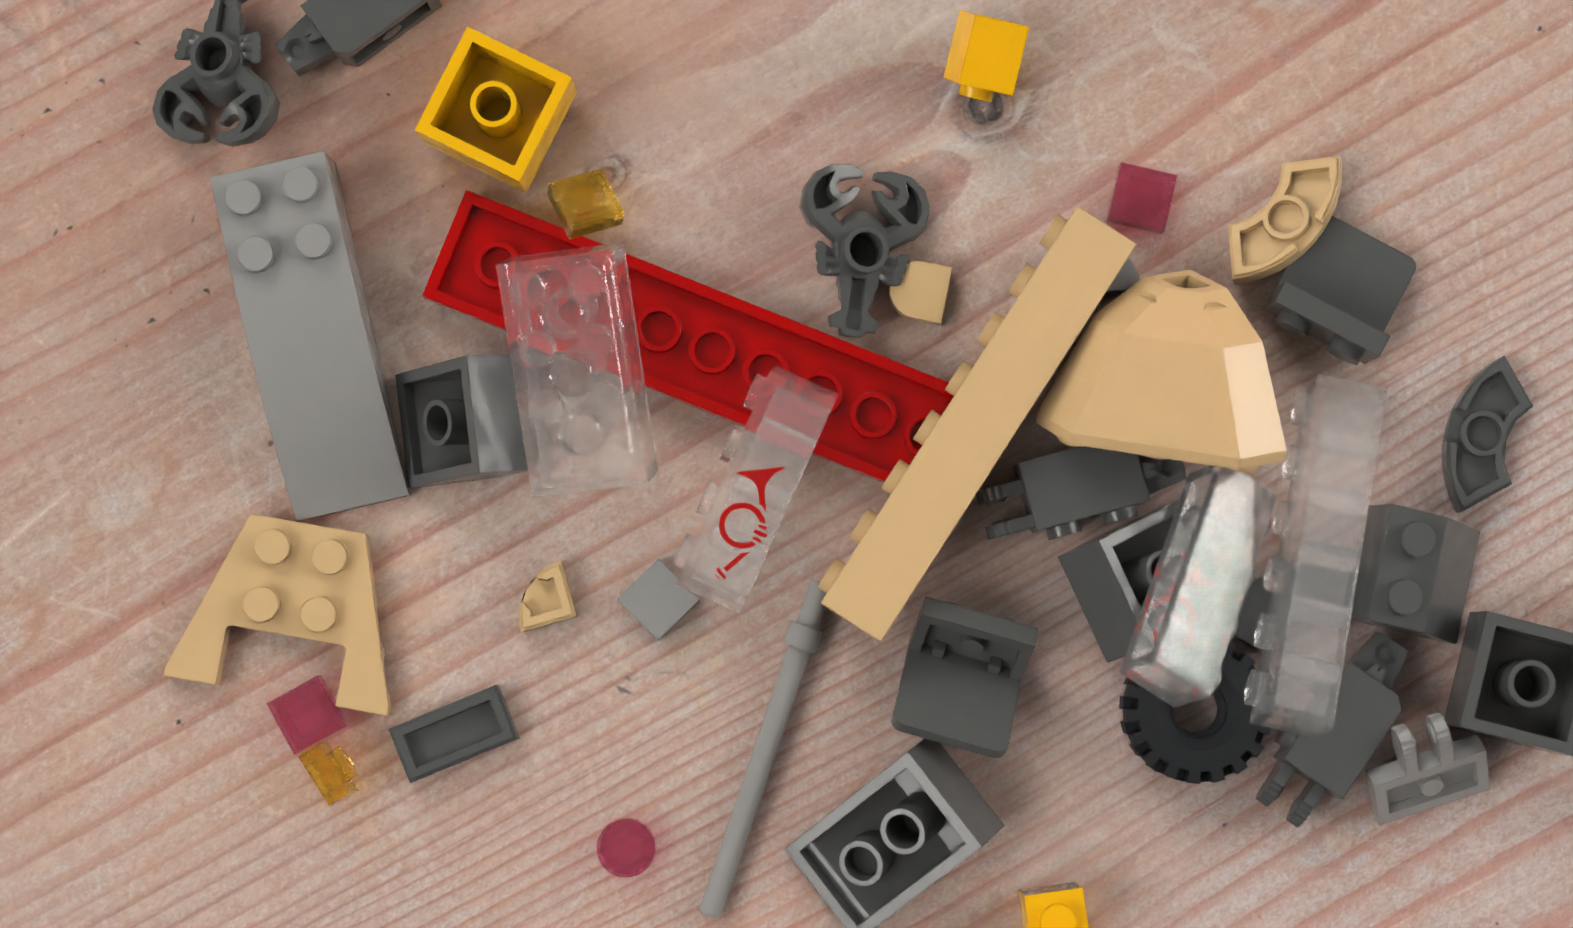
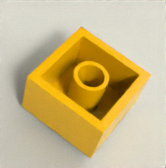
(496, 109)

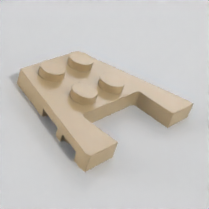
(299, 585)

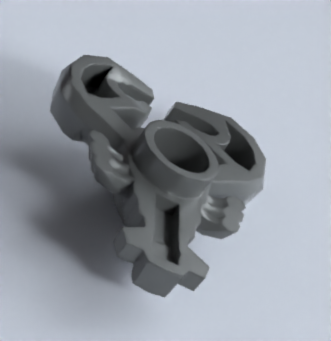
(224, 76)
(860, 241)

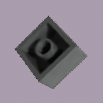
(1514, 683)

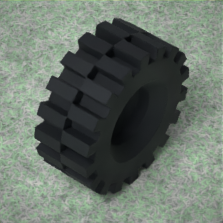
(1202, 754)

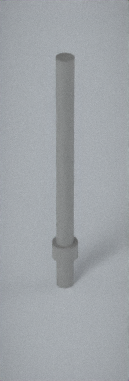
(802, 639)

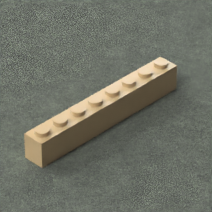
(977, 423)

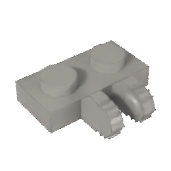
(1429, 777)

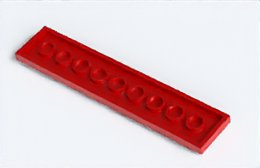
(706, 342)

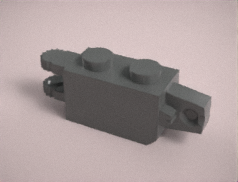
(349, 30)
(1078, 486)
(1361, 722)

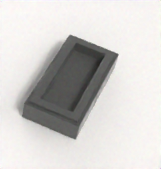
(454, 733)

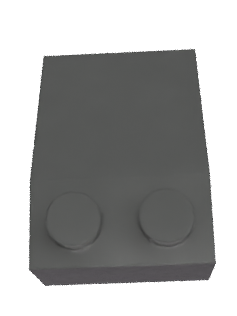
(895, 837)

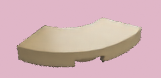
(1288, 222)

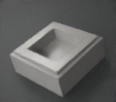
(658, 600)

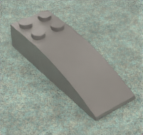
(310, 334)

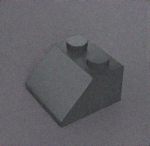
(460, 421)
(1414, 572)
(1115, 575)

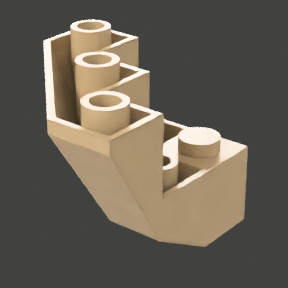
(1170, 378)

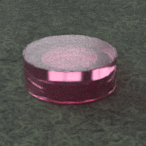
(626, 847)

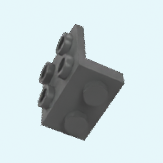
(1343, 292)
(962, 677)

